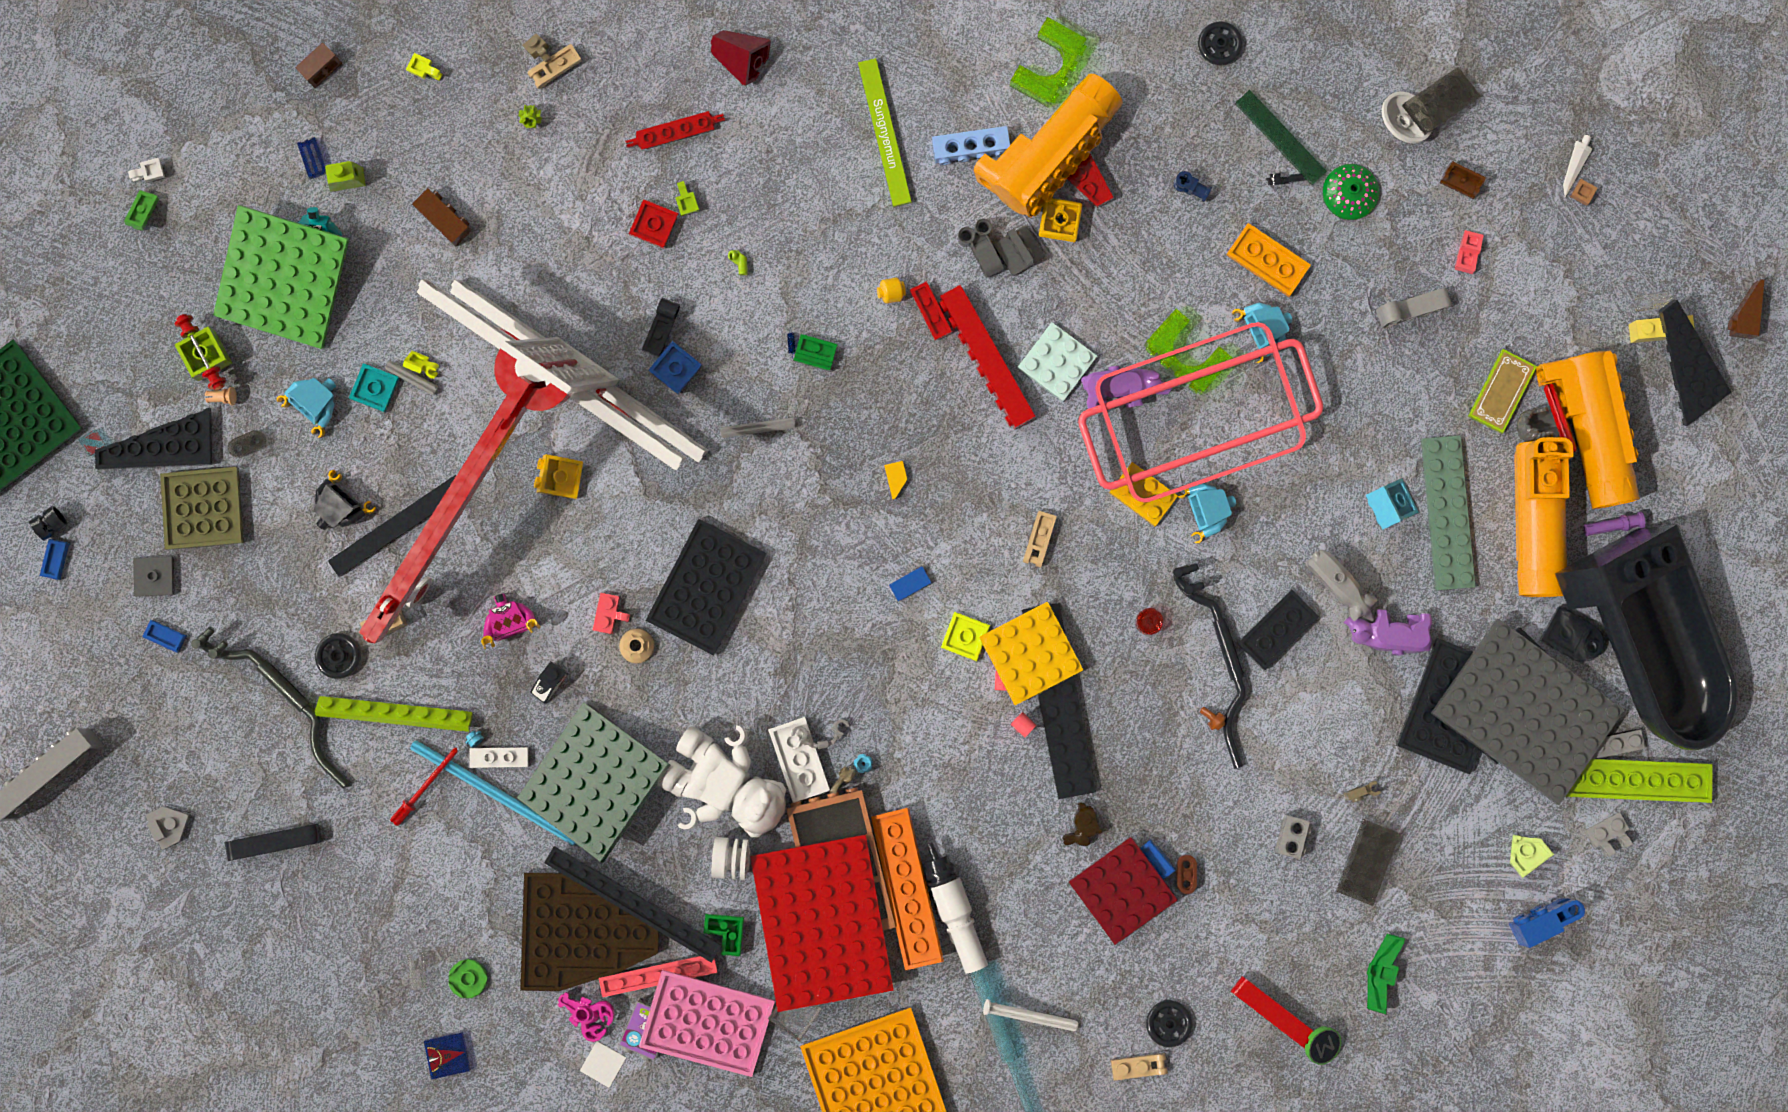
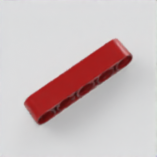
(1272, 1011)

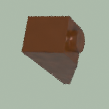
(1747, 317)

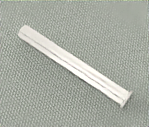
(1030, 1016)

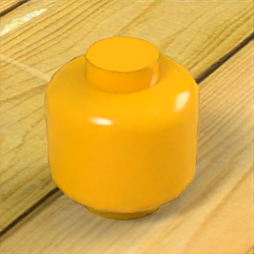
(891, 290)

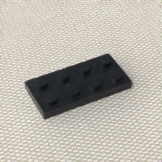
(1277, 630)

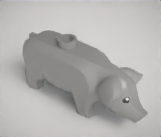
(1341, 584)

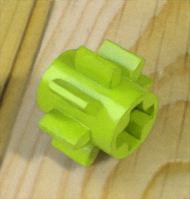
(530, 116)

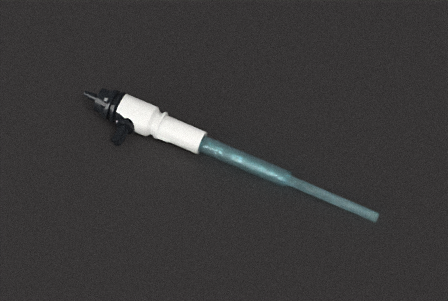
(954, 909)

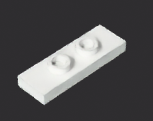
(499, 757)

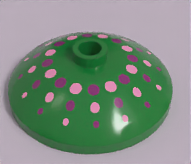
(1345, 202)

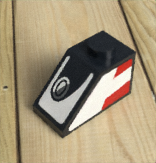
(548, 682)

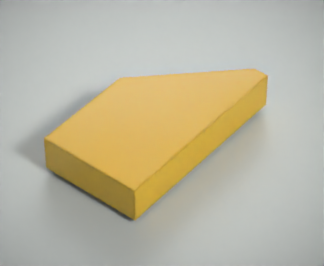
(896, 477)

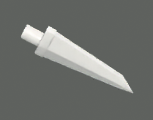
(1579, 156)

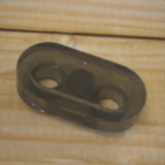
(247, 443)

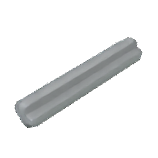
(411, 378)

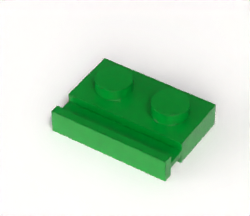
(815, 352)

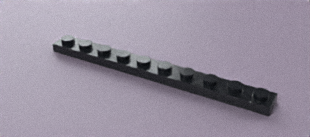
(633, 904)

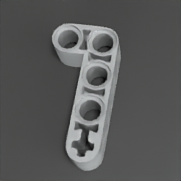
(1399, 312)

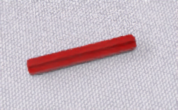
(1558, 413)

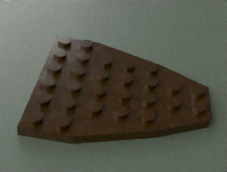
(576, 935)

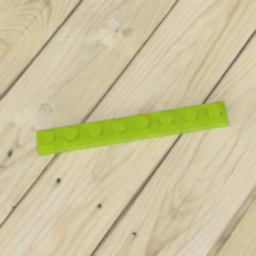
(394, 713)

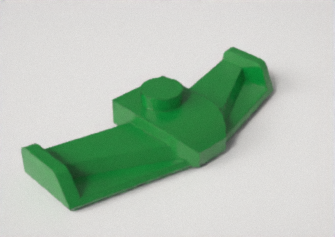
(1383, 973)

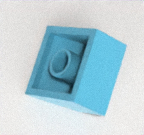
(1391, 503)

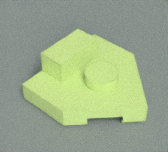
(1528, 854)

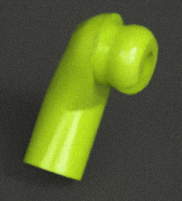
(740, 260)

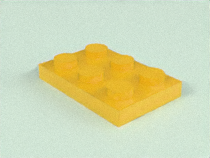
(1145, 488)

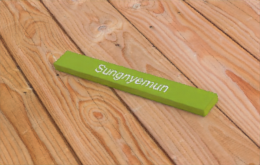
(884, 132)

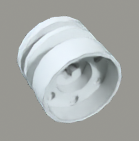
(730, 858)

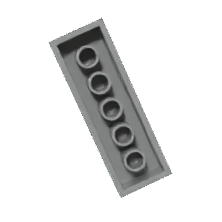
(47, 772)

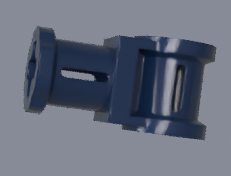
(1191, 186)

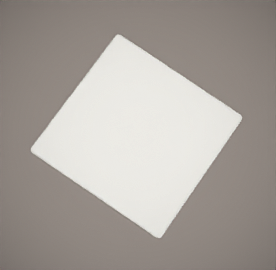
(603, 1064)

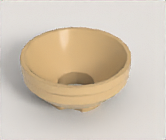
(645, 651)

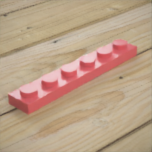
(650, 976)

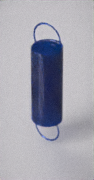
(791, 343)

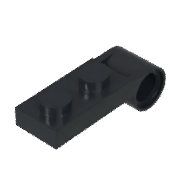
(661, 327)

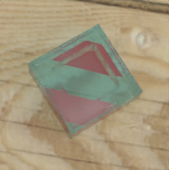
(91, 442)

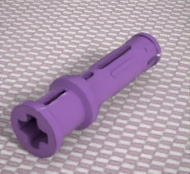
(1622, 523)

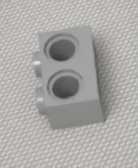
(1287, 835)

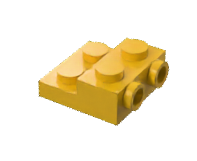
(558, 476)

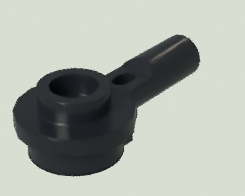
(1276, 179)

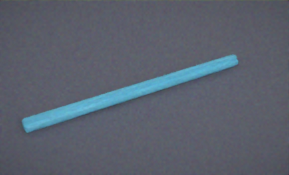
(488, 789)

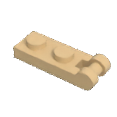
(554, 67)
(1039, 538)
(1138, 1066)

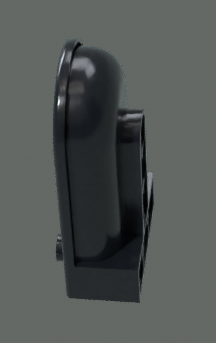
(1659, 633)

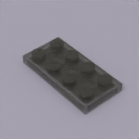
(1441, 101)
(1367, 862)

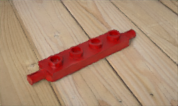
(675, 130)

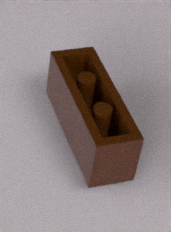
(442, 216)

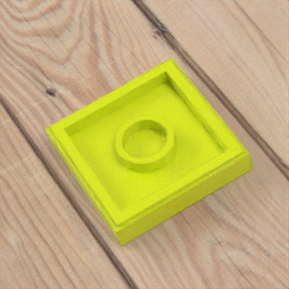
(964, 636)

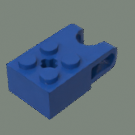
(1545, 921)

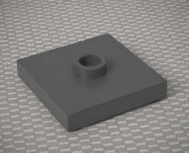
(153, 576)

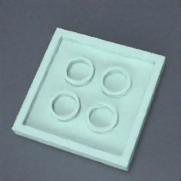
(1057, 362)

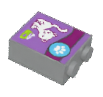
(634, 1030)

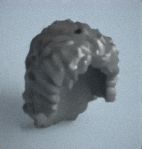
(1536, 424)

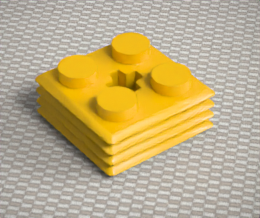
(1071, 215)

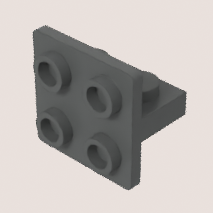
(1019, 250)

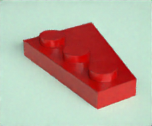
(1091, 182)

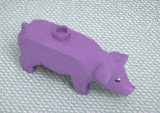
(1121, 384)
(1395, 636)

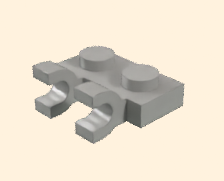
(1606, 830)

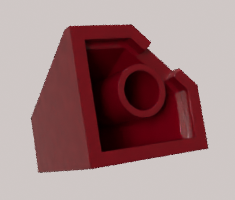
(740, 54)

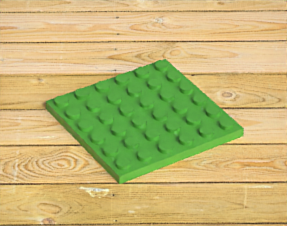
(280, 276)

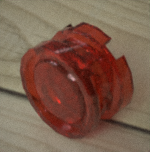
(1149, 621)

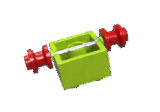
(202, 352)

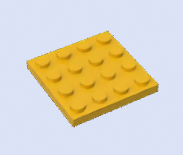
(1031, 653)

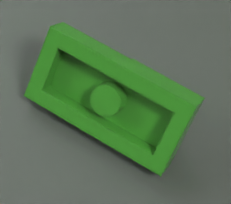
(141, 210)

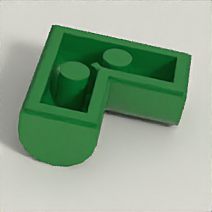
(730, 927)

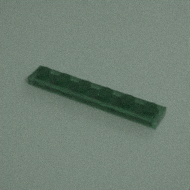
(1280, 137)

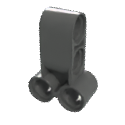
(982, 248)

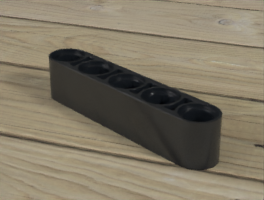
(272, 842)

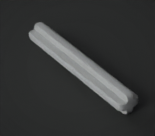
(758, 427)

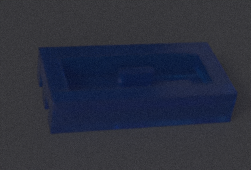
(307, 143)

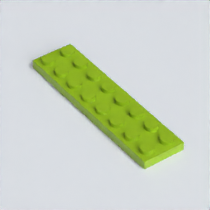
(1644, 781)

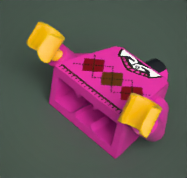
(507, 620)

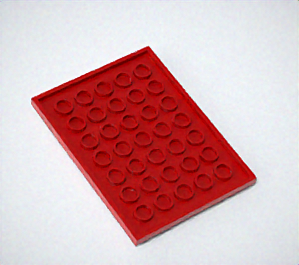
(821, 923)

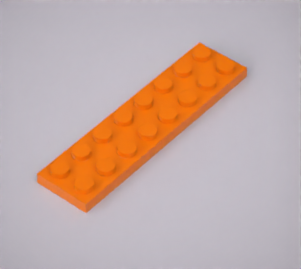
(907, 889)

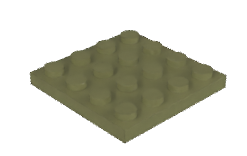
(201, 508)

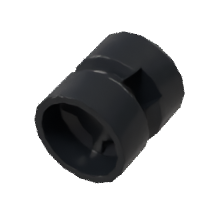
(53, 518)

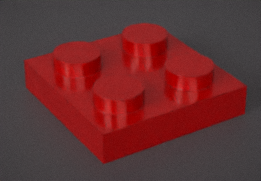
(653, 224)

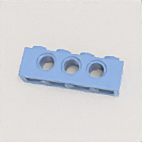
(978, 137)

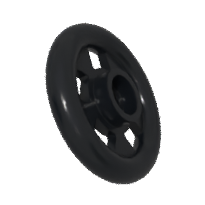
(1214, 28)
(321, 654)
(1183, 1032)

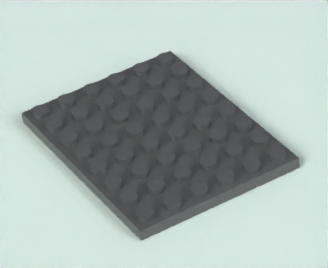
(1527, 711)

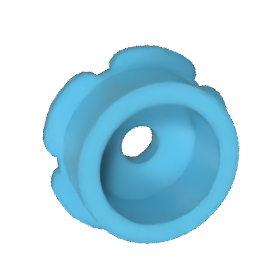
(474, 738)
(863, 758)

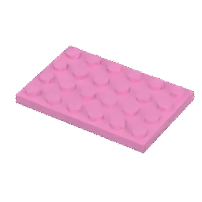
(706, 1023)

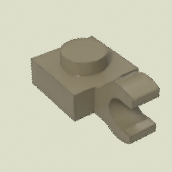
(537, 47)
(1357, 793)

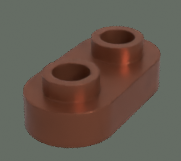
(1186, 874)

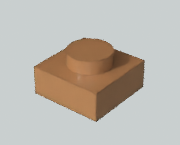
(1583, 192)

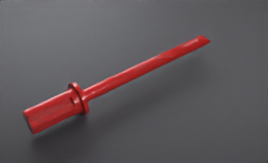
(408, 806)

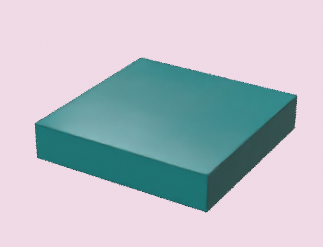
(374, 388)

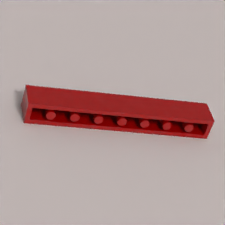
(987, 357)

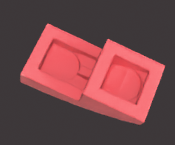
(1468, 252)

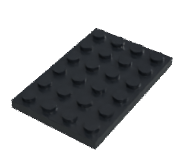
(706, 587)
(1422, 730)

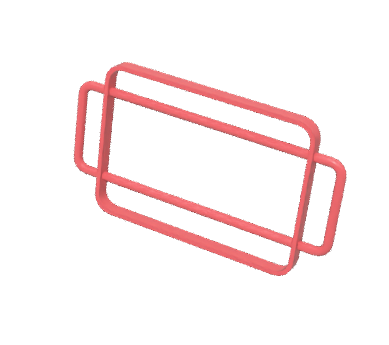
(1297, 421)

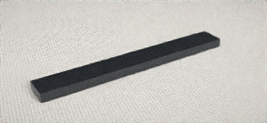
(389, 530)

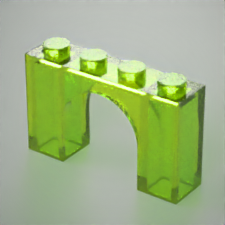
(1045, 88)
(1162, 342)

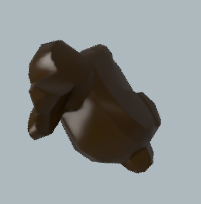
(1085, 825)

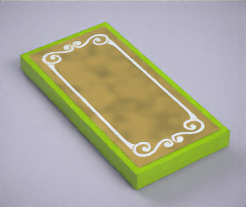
(1502, 391)

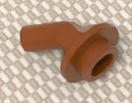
(1216, 721)

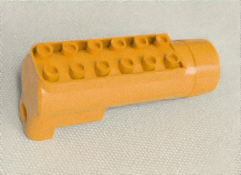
(1037, 167)
(1594, 401)
(1541, 514)

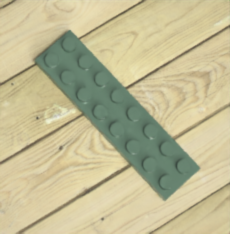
(1448, 513)

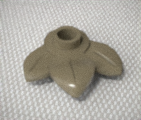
(846, 775)

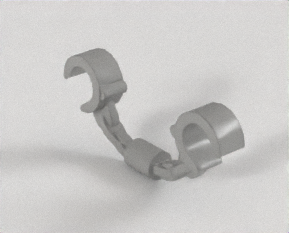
(821, 744)

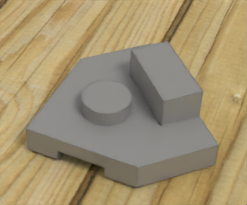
(167, 826)

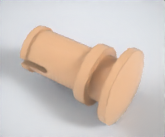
(225, 396)

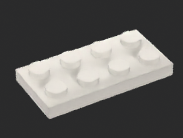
(798, 761)

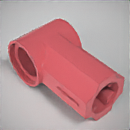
(1023, 724)

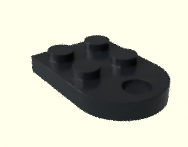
(1571, 636)

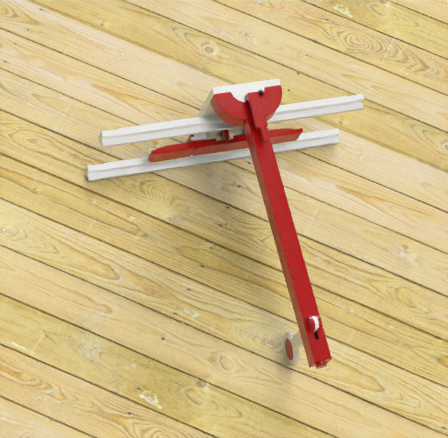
(535, 376)

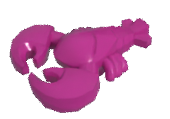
(588, 1014)

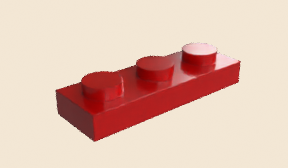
(930, 311)

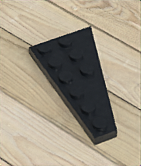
(1691, 365)
(168, 445)

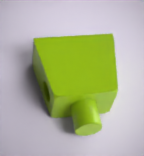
(342, 176)

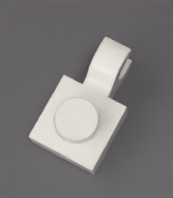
(149, 170)

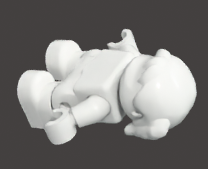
(724, 784)

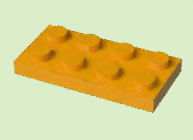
(1268, 260)

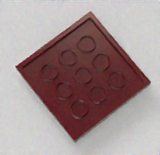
(1123, 890)

